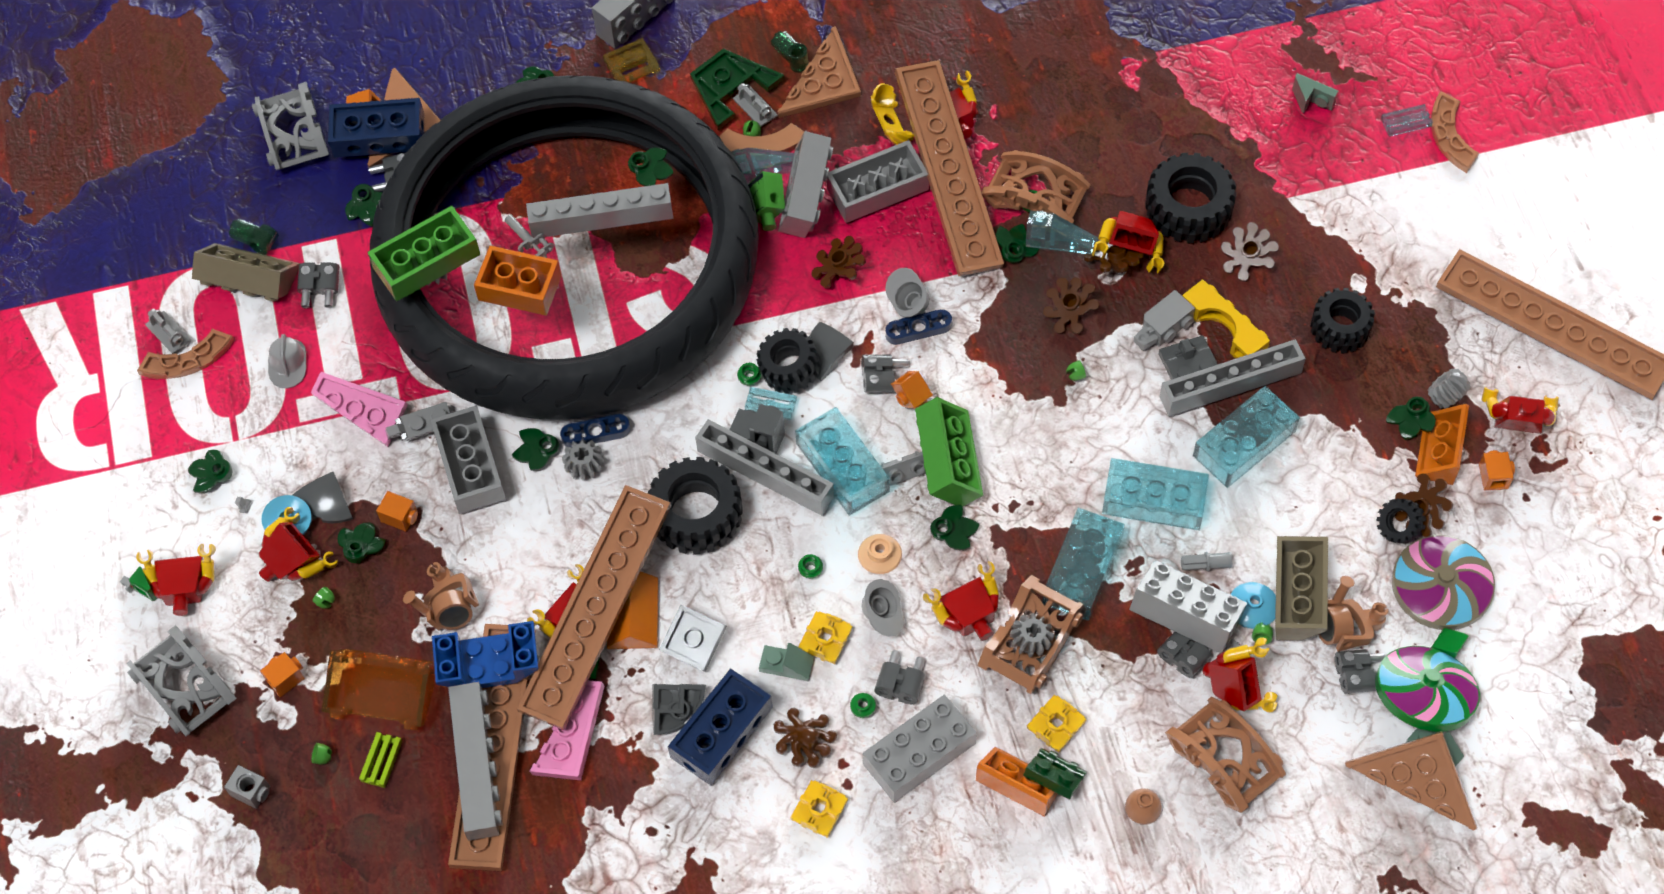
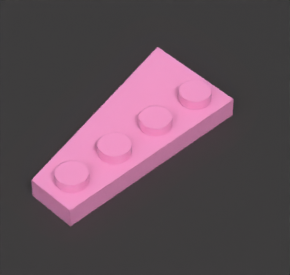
(360, 405)
(567, 749)

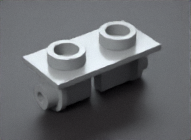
(754, 105)
(167, 330)
(907, 468)

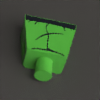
(768, 198)

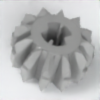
(1449, 388)
(577, 466)
(1040, 639)

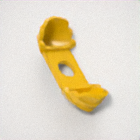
(883, 104)

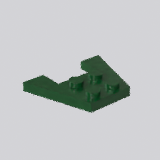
(720, 78)

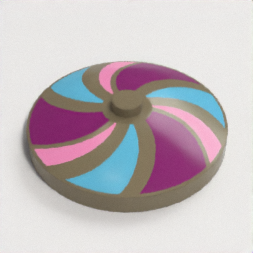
(1443, 582)

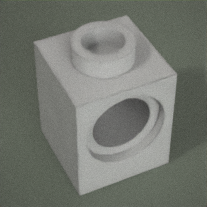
(240, 780)

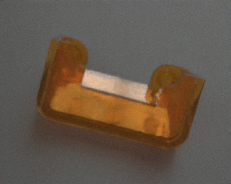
(378, 687)

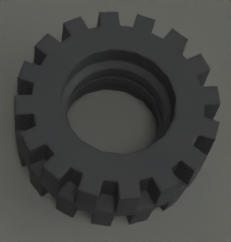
(1415, 521)

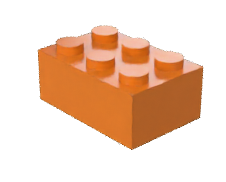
(517, 280)

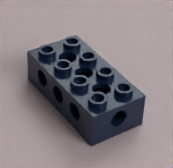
(375, 127)
(725, 741)

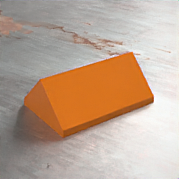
(1443, 446)
(639, 617)
(1005, 775)

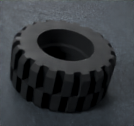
(1197, 174)
(698, 477)

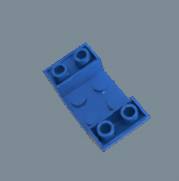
(487, 659)

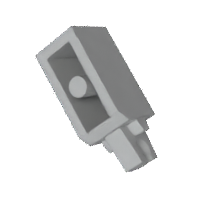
(1164, 321)

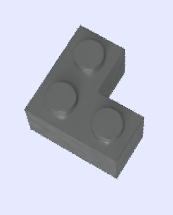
(761, 427)

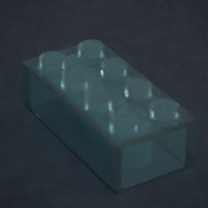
(1246, 436)
(843, 460)
(1155, 494)
(1085, 559)

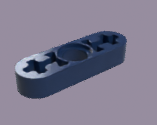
(912, 335)
(604, 436)

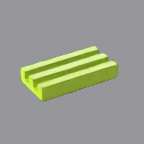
(388, 739)

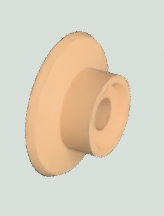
(879, 562)

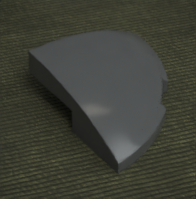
(830, 346)
(325, 499)
(674, 705)

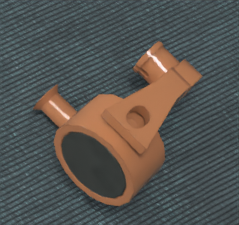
(443, 604)
(1341, 616)

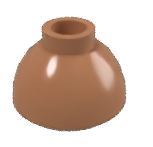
(1143, 806)

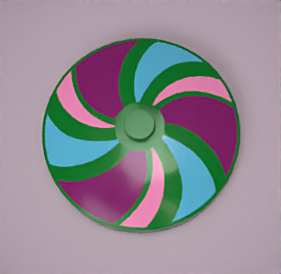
(1427, 688)

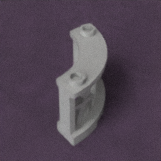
(274, 108)
(212, 687)

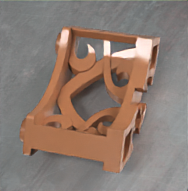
(1005, 194)
(997, 651)
(1188, 744)

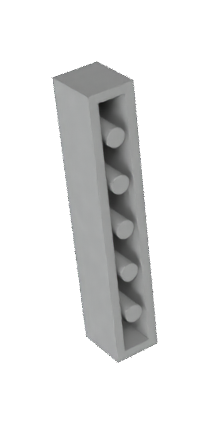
(600, 210)
(1232, 377)
(765, 467)
(474, 762)

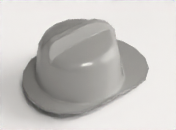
(907, 293)
(286, 362)
(883, 607)

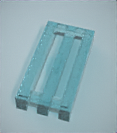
(1404, 117)
(753, 403)

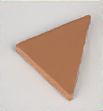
(824, 80)
(400, 89)
(1422, 773)

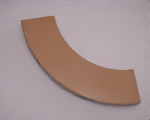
(1446, 136)
(783, 140)
(175, 366)

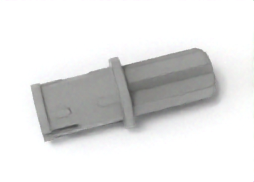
(1206, 561)

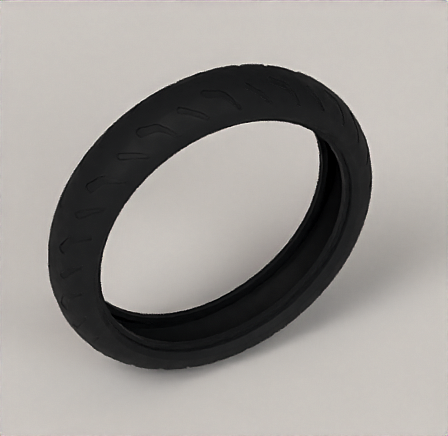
(604, 379)

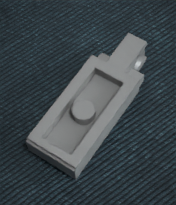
(416, 423)

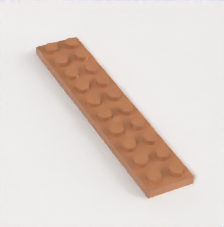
(949, 168)
(1554, 323)
(594, 607)
(506, 736)

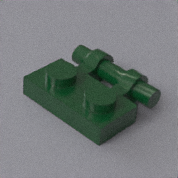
(1055, 773)

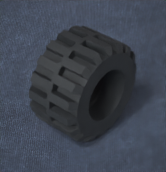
(1343, 304)
(781, 346)

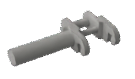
(529, 241)

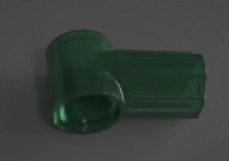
(792, 51)
(258, 238)

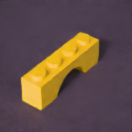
(1212, 306)

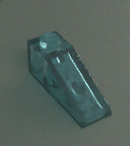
(754, 161)
(1055, 233)

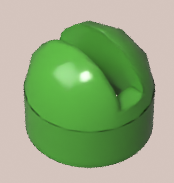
(755, 131)
(1077, 371)
(324, 598)
(1262, 631)
(321, 754)

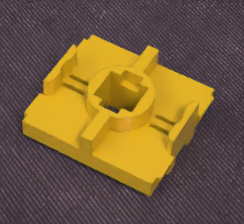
(821, 648)
(1051, 735)
(819, 822)

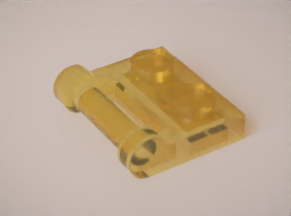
(630, 57)

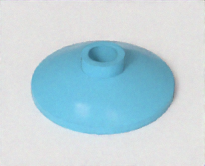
(276, 508)
(1260, 612)

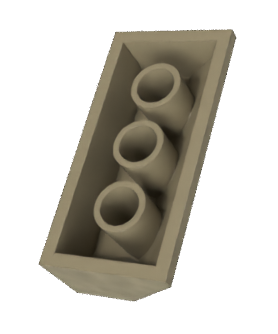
(244, 271)
(1301, 587)

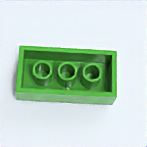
(424, 253)
(948, 452)

